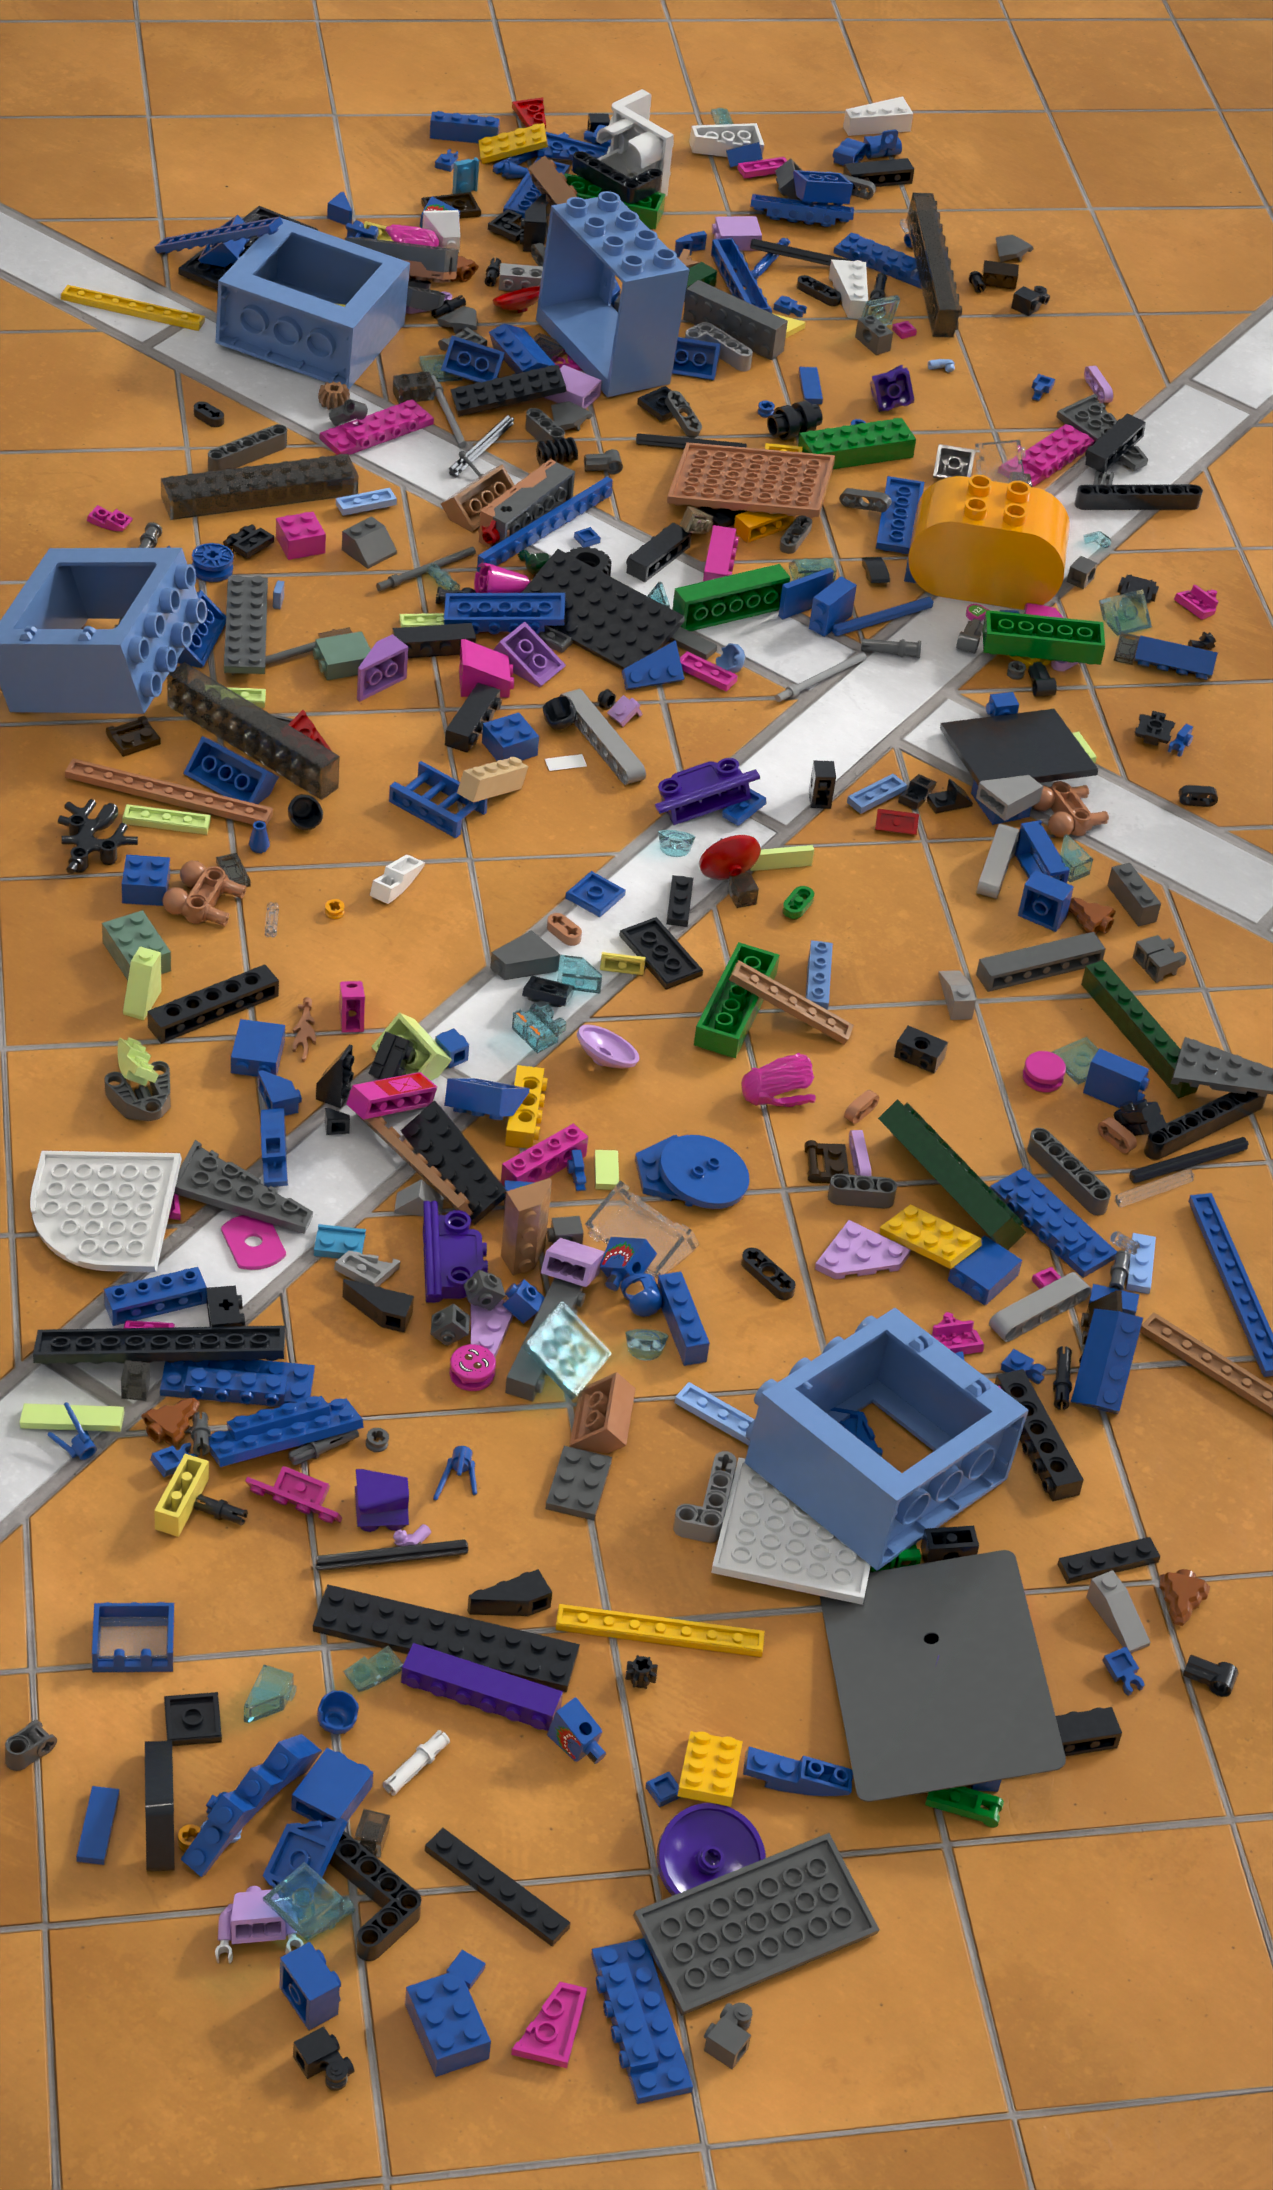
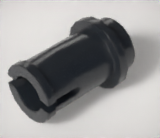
(976, 279)

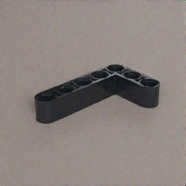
(608, 179)
(159, 1806)
(373, 1885)

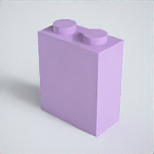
(739, 228)
(580, 387)
(572, 1262)

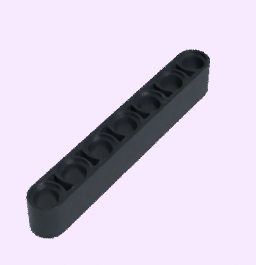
(1138, 497)
(1202, 1123)

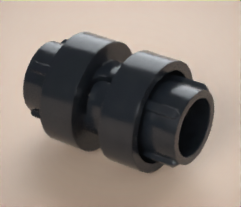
(792, 420)

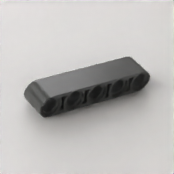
(248, 448)
(1069, 1171)

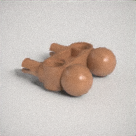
(1069, 811)
(207, 888)

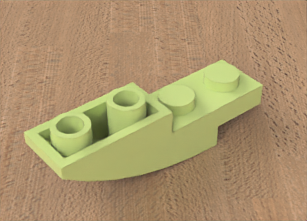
(134, 1062)

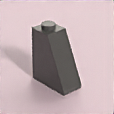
(524, 957)

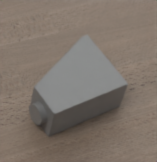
(1009, 795)

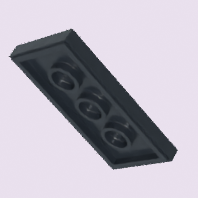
(663, 953)

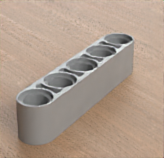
(1039, 1307)

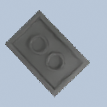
(578, 1483)

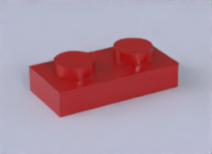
(897, 821)

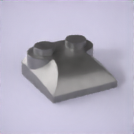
(953, 462)

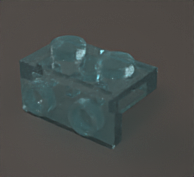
(721, 116)

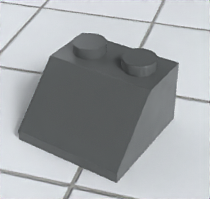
(786, 179)
(368, 542)

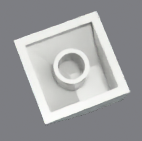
(445, 225)

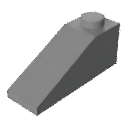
(957, 994)
(1117, 1610)

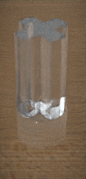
(1124, 1242)

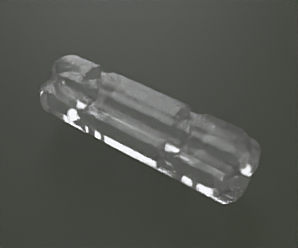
(271, 919)

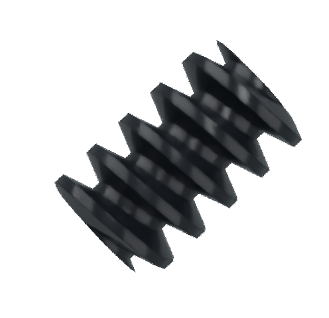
(556, 449)

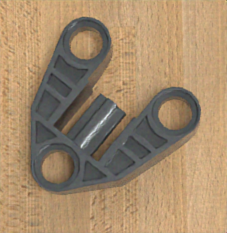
(421, 297)
(147, 1106)

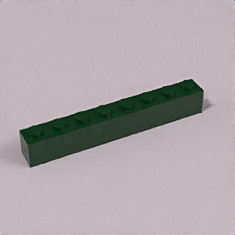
(1135, 1023)

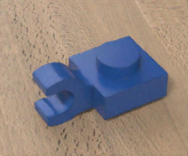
(1041, 385)
(1182, 740)
(1018, 1360)

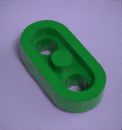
(798, 902)

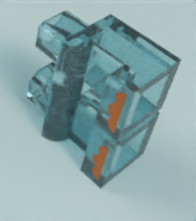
(538, 1027)

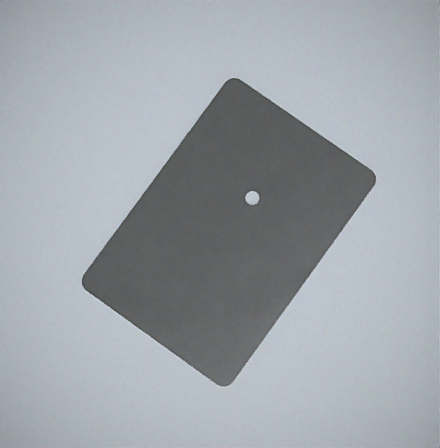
(952, 1724)

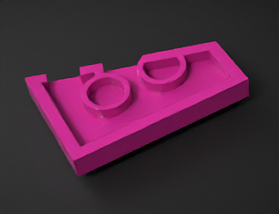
(555, 2027)

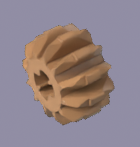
(333, 394)

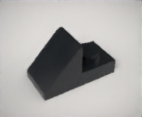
(949, 800)

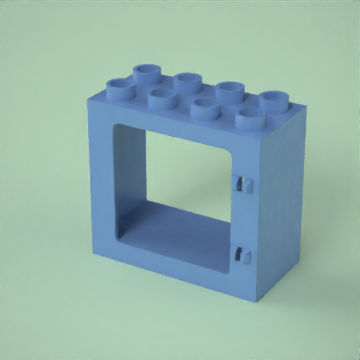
(583, 253)
(60, 667)

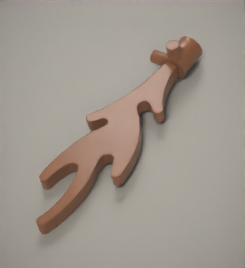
(305, 1030)

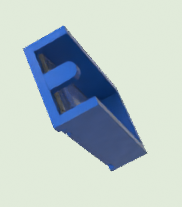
(1038, 853)

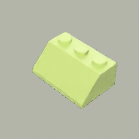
(428, 1055)

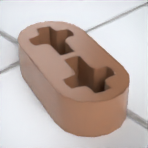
(564, 929)
(861, 1106)
(1117, 1135)

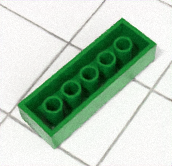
(648, 209)
(861, 443)
(730, 597)
(1043, 637)
(733, 1007)

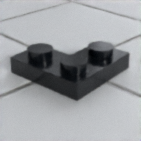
(506, 225)

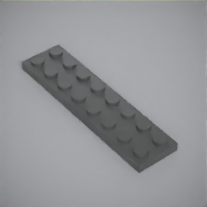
(246, 625)

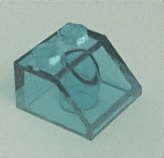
(804, 567)
(1126, 612)
(306, 1901)

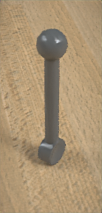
(462, 454)

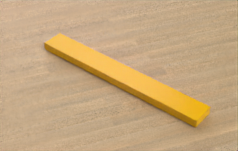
(133, 307)
(660, 1630)

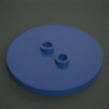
(704, 1171)

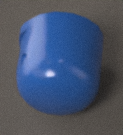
(647, 1301)

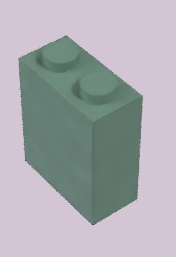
(341, 654)

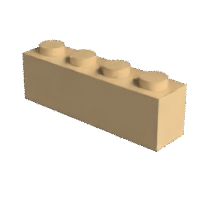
(492, 779)

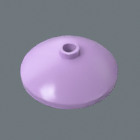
(607, 1047)

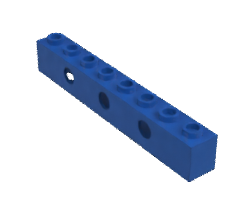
(727, 259)

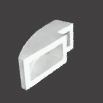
(396, 878)

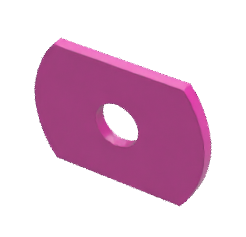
(249, 1257)

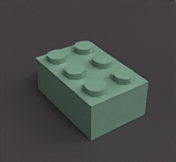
(127, 934)

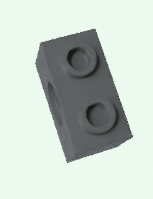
(874, 334)

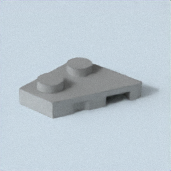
(365, 1268)

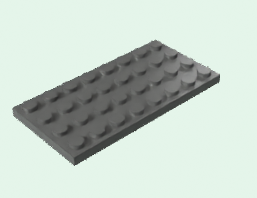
(755, 1923)

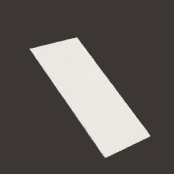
(565, 762)

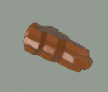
(465, 269)
(1092, 915)
(170, 1422)
(1183, 1593)

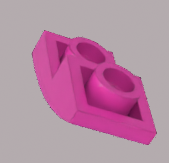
(112, 521)

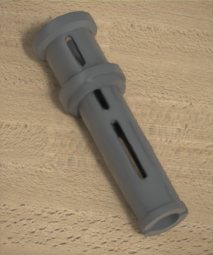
(149, 538)
(901, 648)

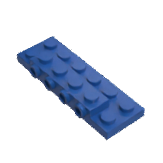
(797, 210)
(879, 258)
(505, 610)
(1054, 1222)
(238, 1381)
(282, 1429)
(641, 2021)

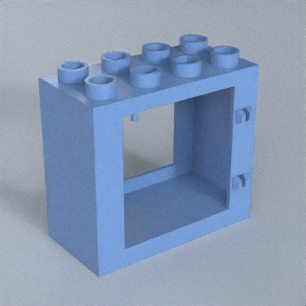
(274, 312)
(846, 1483)

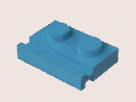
(465, 176)
(337, 1240)

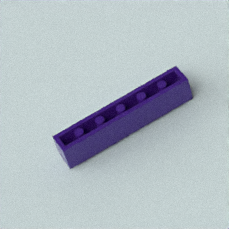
(481, 1687)

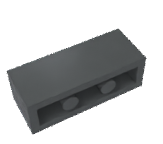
(1134, 894)

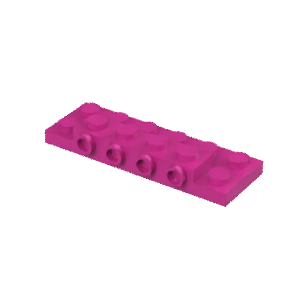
(376, 428)
(1055, 452)

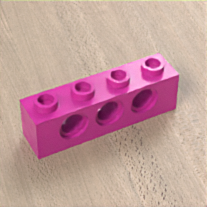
(545, 1157)

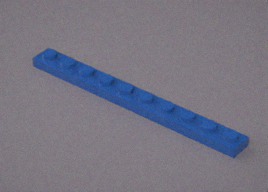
(221, 234)
(547, 523)
(1235, 1279)

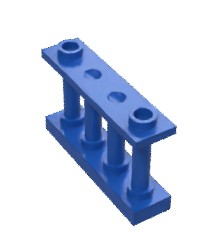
(428, 811)

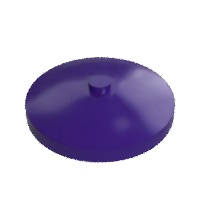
(705, 1845)

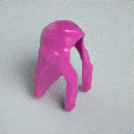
(412, 235)
(778, 1077)

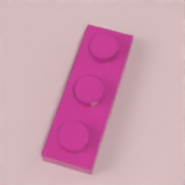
(760, 167)
(707, 671)

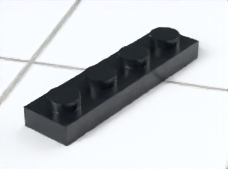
(1103, 1560)

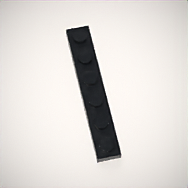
(497, 1887)

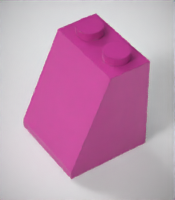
(484, 667)

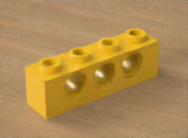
(522, 1125)

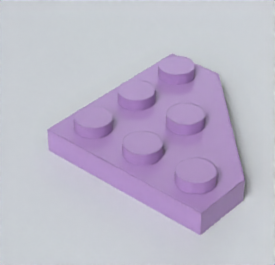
(860, 1252)

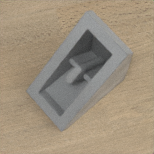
(411, 1199)

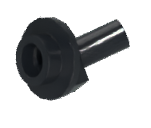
(1206, 640)

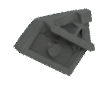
(1012, 247)
(460, 319)
(569, 415)

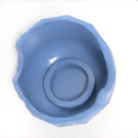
(732, 658)

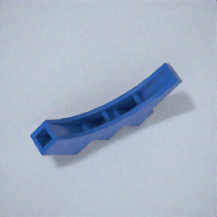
(236, 1808)

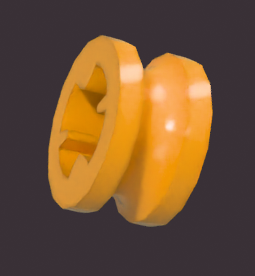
(334, 903)
(184, 1833)

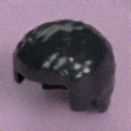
(559, 712)
(305, 812)

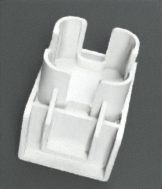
(636, 140)

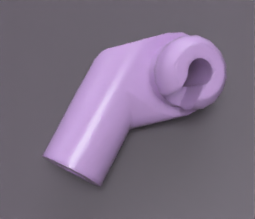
(403, 1539)

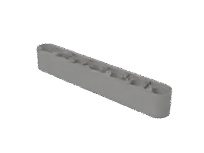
(606, 739)

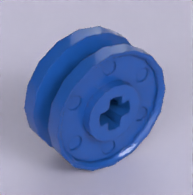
(212, 562)

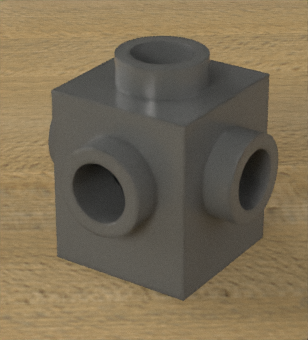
(484, 1290)
(450, 1324)

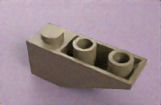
(696, 521)

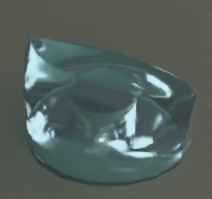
(675, 842)
(646, 1343)

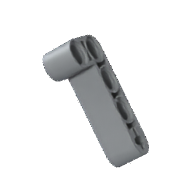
(731, 350)
(998, 860)
(706, 1521)

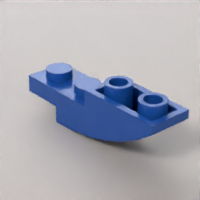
(274, 1147)
(800, 1777)

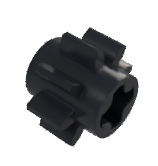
(641, 1672)

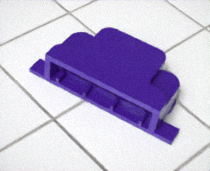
(704, 789)
(450, 1253)

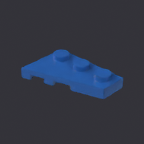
(655, 669)

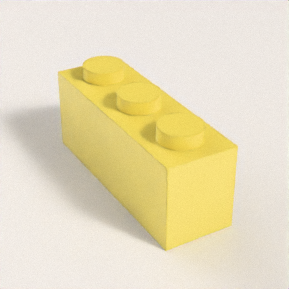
(181, 1495)

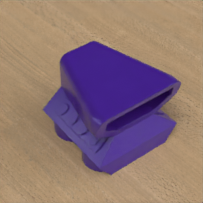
(892, 389)
(381, 1500)

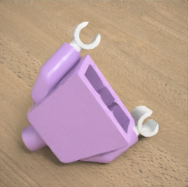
(252, 1921)

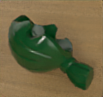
(533, 561)

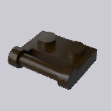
(136, 740)
(833, 1157)

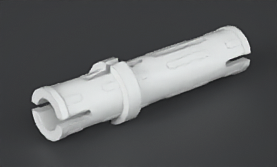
(423, 1756)

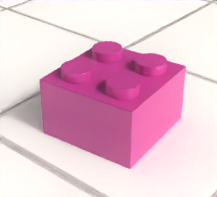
(300, 535)

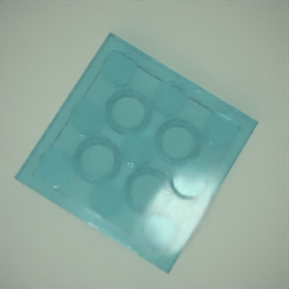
(566, 1350)

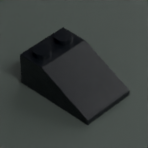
(534, 224)

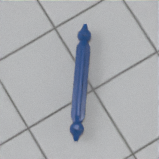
(767, 260)

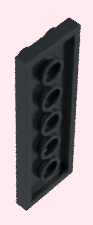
(508, 390)
(449, 1151)

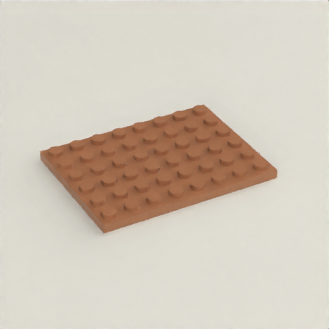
(751, 479)

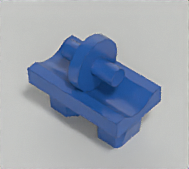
(357, 230)

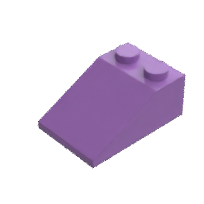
(530, 655)
(382, 667)

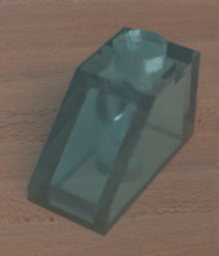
(1075, 859)
(579, 973)
(269, 1693)

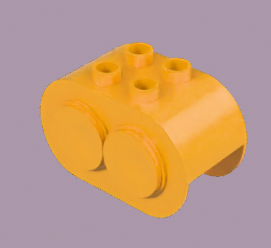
(989, 542)

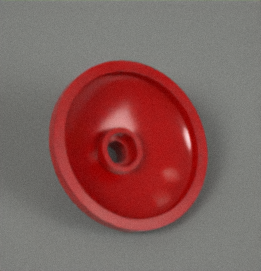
(518, 299)
(730, 857)

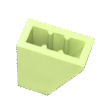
(143, 983)

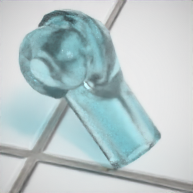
(1099, 538)

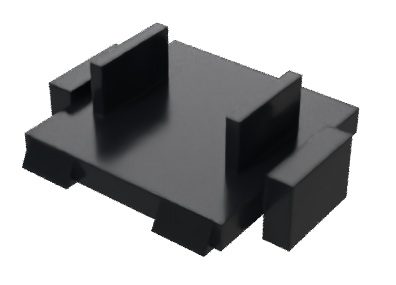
(1134, 583)
(1154, 728)

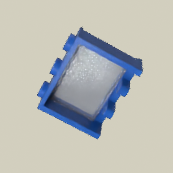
(133, 1637)

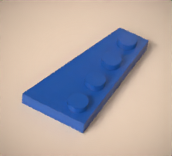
(564, 148)

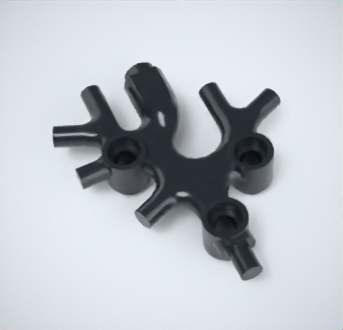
(82, 830)

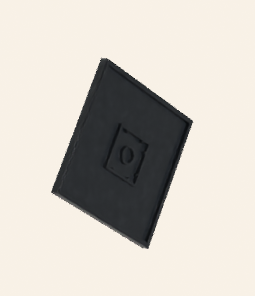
(1019, 746)

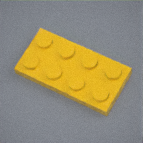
(513, 143)
(930, 1236)
(710, 1768)

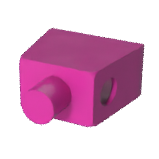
(352, 998)

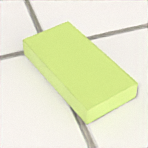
(606, 1169)

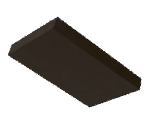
(463, 202)

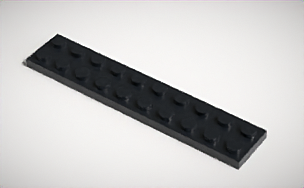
(159, 1344)
(399, 1625)

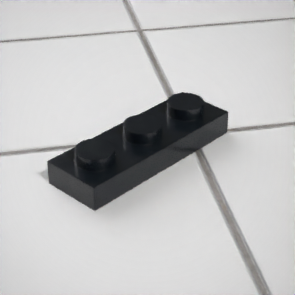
(679, 901)

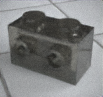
(414, 386)

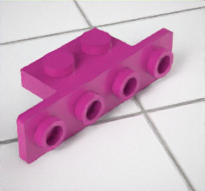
(299, 1490)

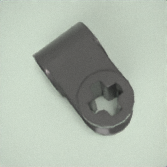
(31, 1744)

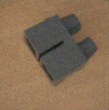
(1158, 957)

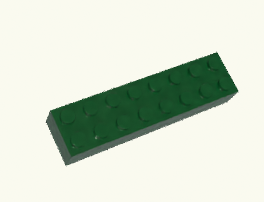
(953, 1174)

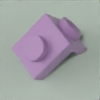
(624, 710)

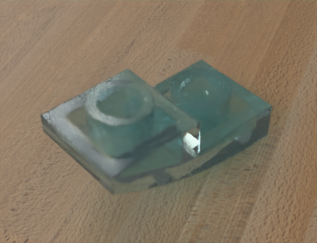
(371, 1672)

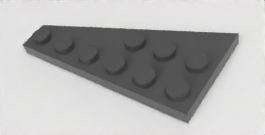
(1092, 419)
(1220, 1070)
(232, 1188)

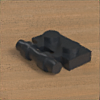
(249, 540)

